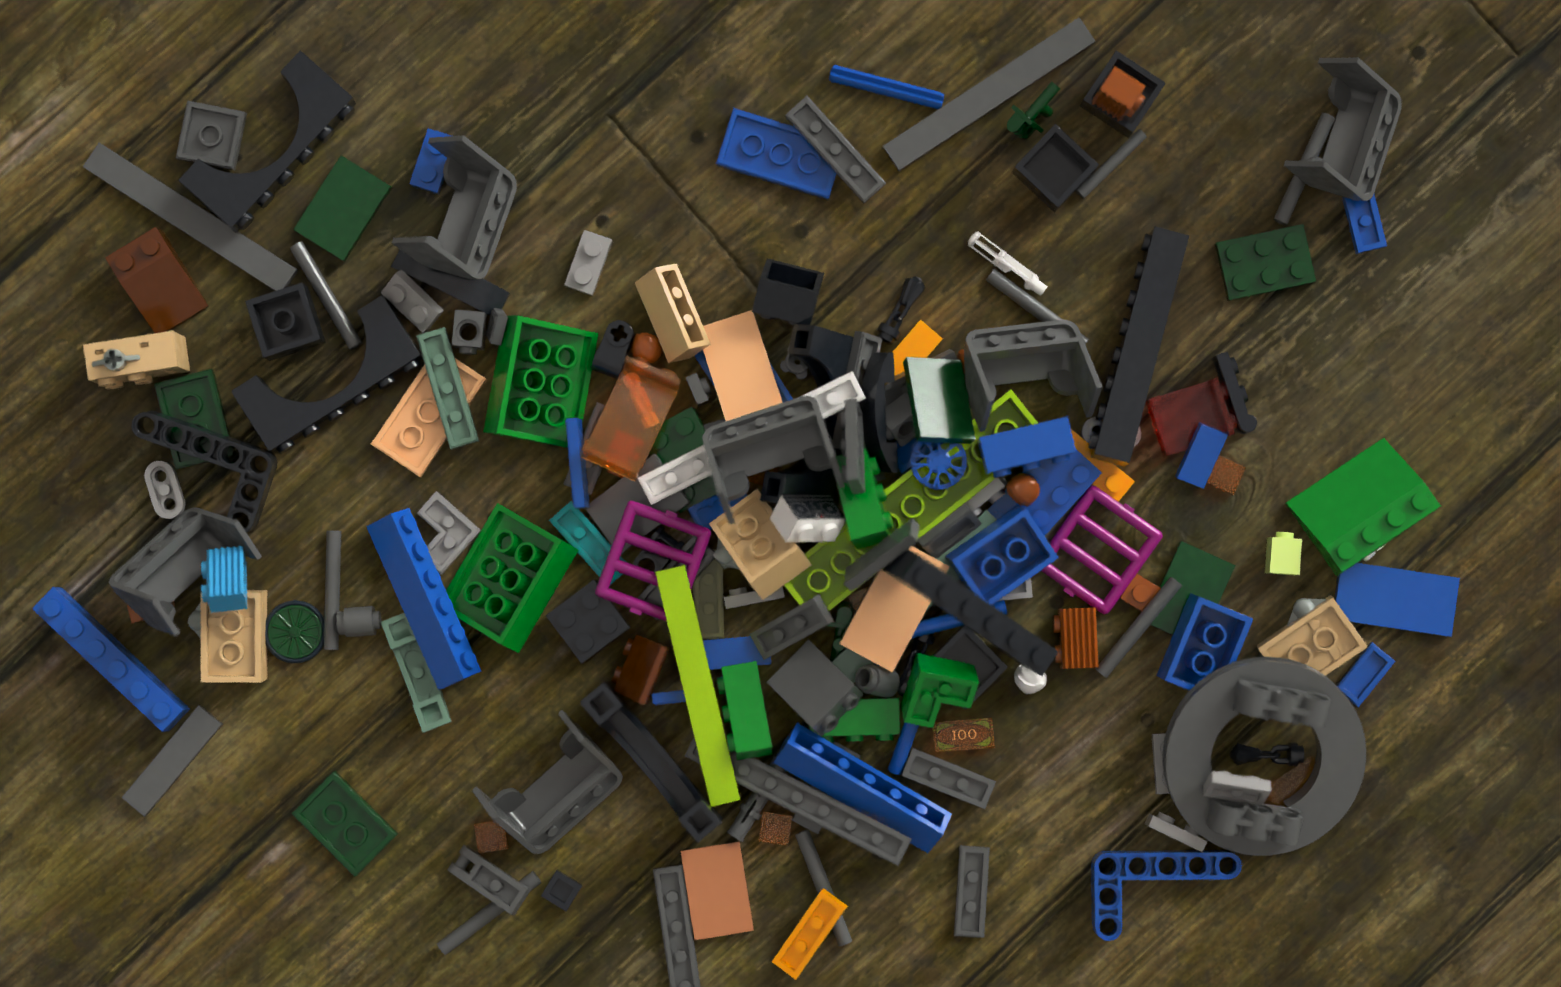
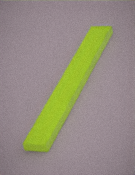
(697, 685)

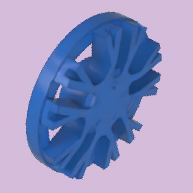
(938, 462)

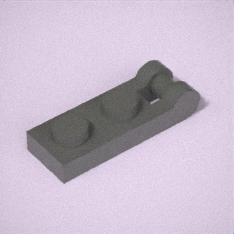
(489, 880)

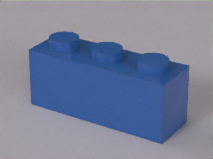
(1027, 447)

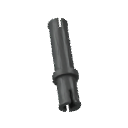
(740, 829)

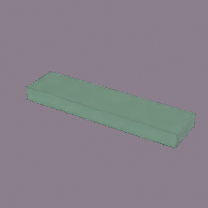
(447, 388)

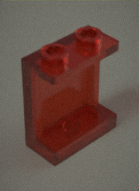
(1179, 413)

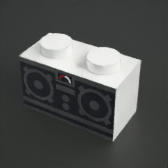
(807, 518)

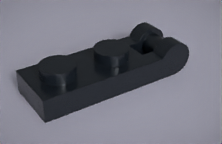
(1237, 397)

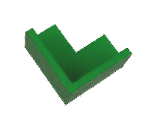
(937, 682)

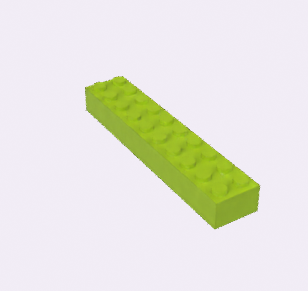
(908, 500)

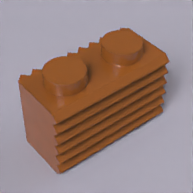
(1119, 95)
(1076, 638)

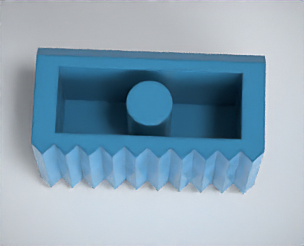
(225, 579)

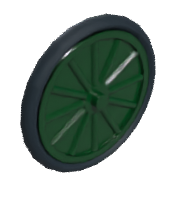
(294, 631)

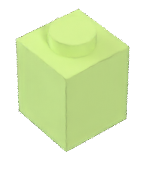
(1283, 554)

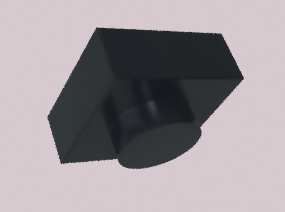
(561, 890)

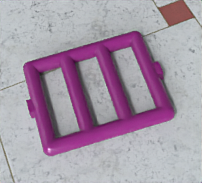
(624, 536)
(1137, 559)

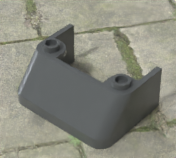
(1359, 134)
(474, 215)
(1025, 354)
(766, 442)
(173, 563)
(559, 796)

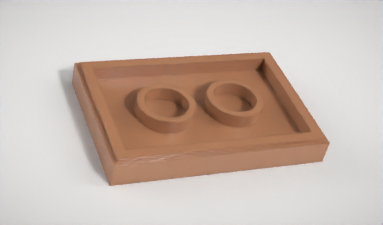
(717, 890)

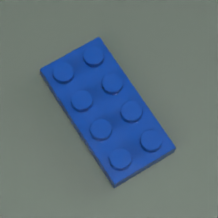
(1059, 489)

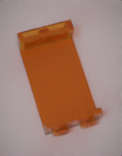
(632, 418)

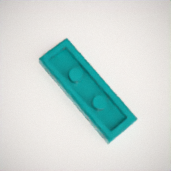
(585, 537)

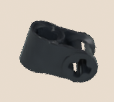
(611, 354)
(659, 561)

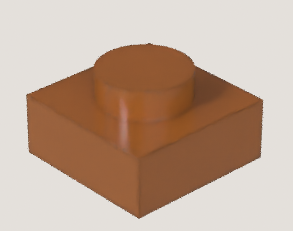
(1139, 592)

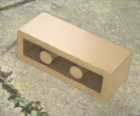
(672, 313)

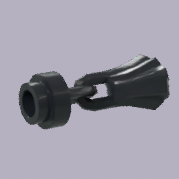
(911, 290)
(903, 680)
(1244, 754)

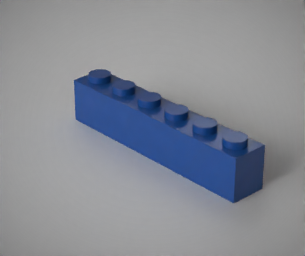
(423, 598)
(111, 658)
(862, 787)

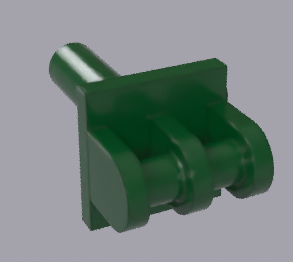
(1023, 123)
(841, 622)

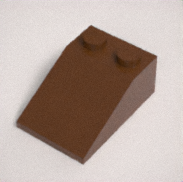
(157, 281)
(640, 669)

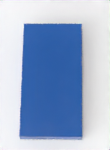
(774, 154)
(1398, 598)

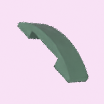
(427, 699)

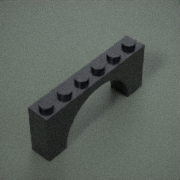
(239, 195)
(386, 355)
(827, 358)
(972, 611)
(627, 729)

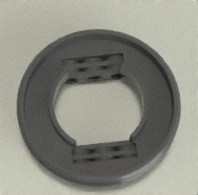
(1265, 690)

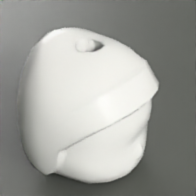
(1029, 681)

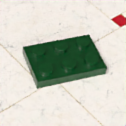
(1265, 262)
(677, 437)

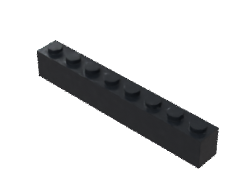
(1139, 346)

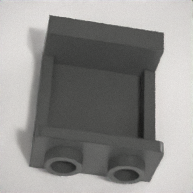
(815, 688)

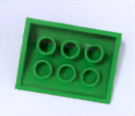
(539, 380)
(1362, 506)
(509, 577)

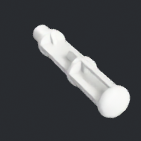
(1008, 263)

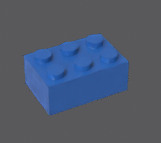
(1002, 555)
(1203, 642)

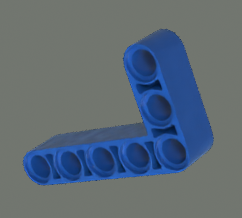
(1150, 871)

